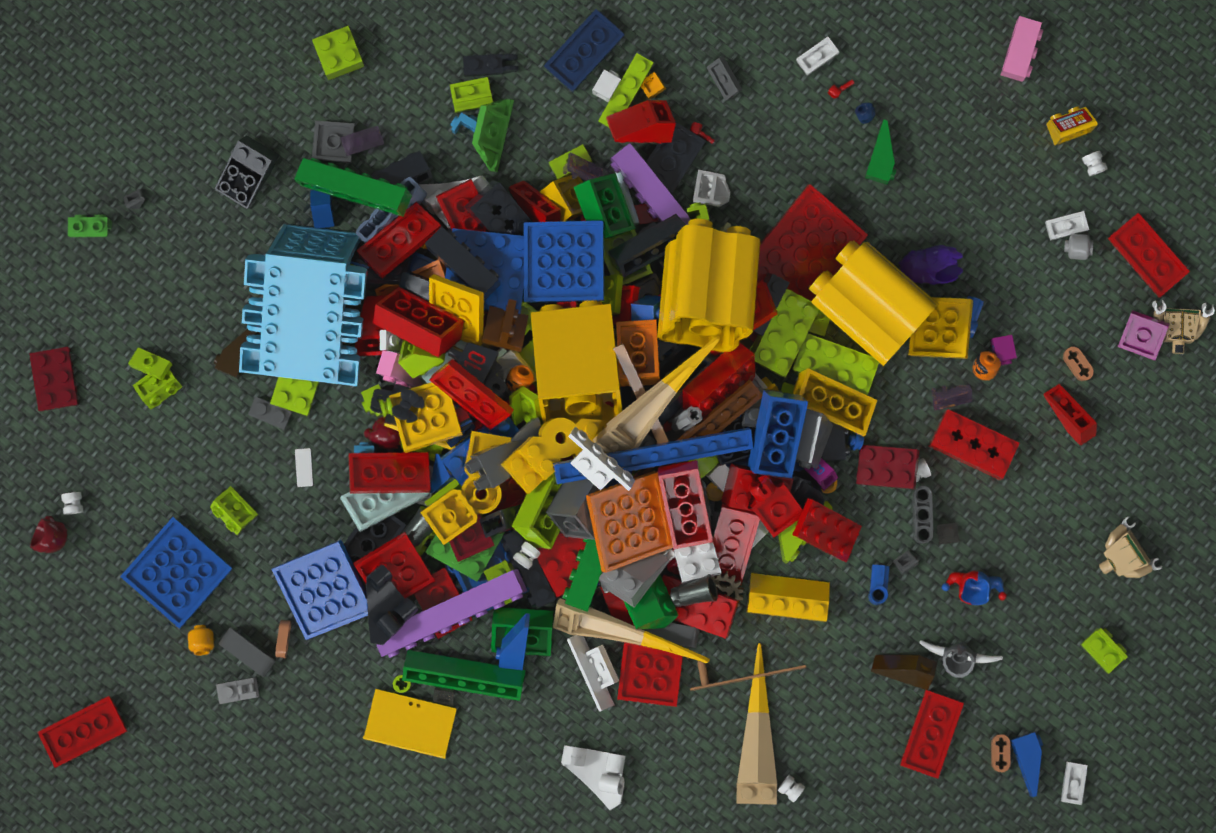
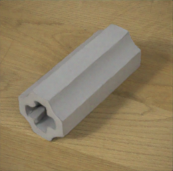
(686, 419)

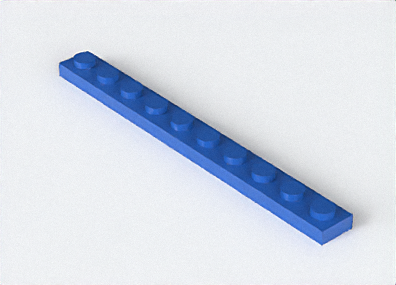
(666, 453)

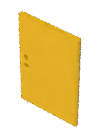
(410, 723)

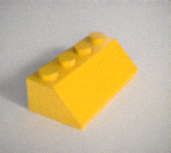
(836, 401)
(788, 597)

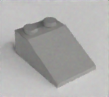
(634, 579)

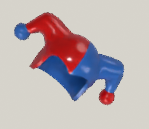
(975, 586)

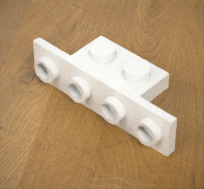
(596, 464)
(595, 669)

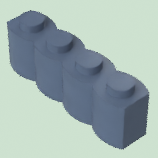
(380, 219)

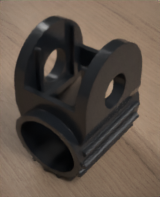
(805, 487)

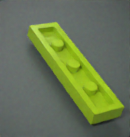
(627, 87)

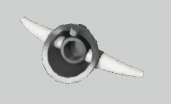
(959, 658)

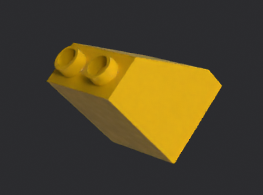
(576, 362)

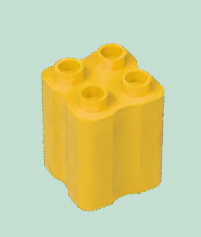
(709, 286)
(872, 300)

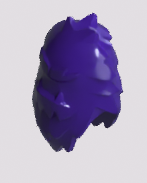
(932, 265)

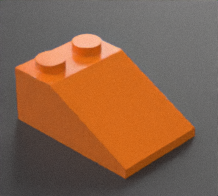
(642, 347)

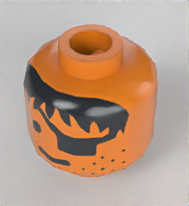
(986, 365)
(519, 376)

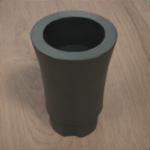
(418, 528)
(695, 592)

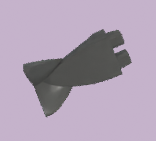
(489, 460)

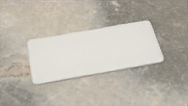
(303, 467)

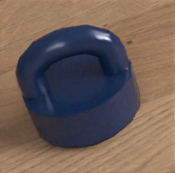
(865, 112)

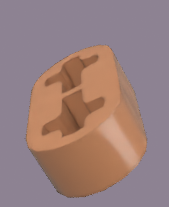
(1073, 366)
(283, 638)
(1005, 753)

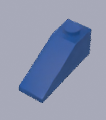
(513, 646)
(1028, 755)

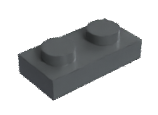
(724, 78)
(270, 413)

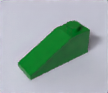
(882, 158)

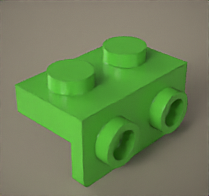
(89, 226)

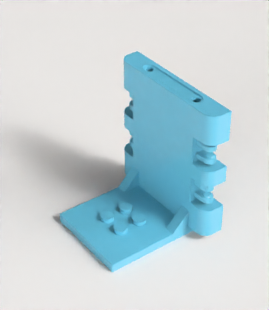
(303, 305)

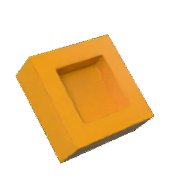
(652, 85)

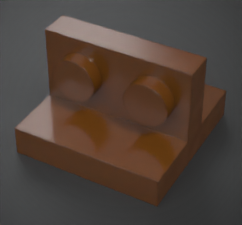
(505, 327)

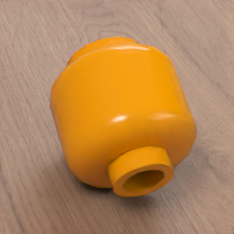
(200, 640)

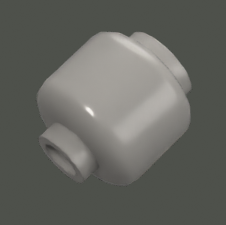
(1079, 246)

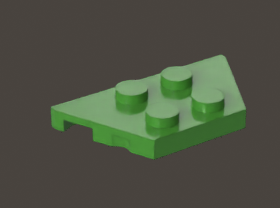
(491, 131)

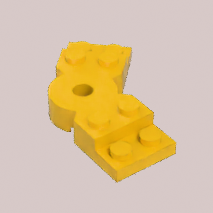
(535, 457)
(459, 508)

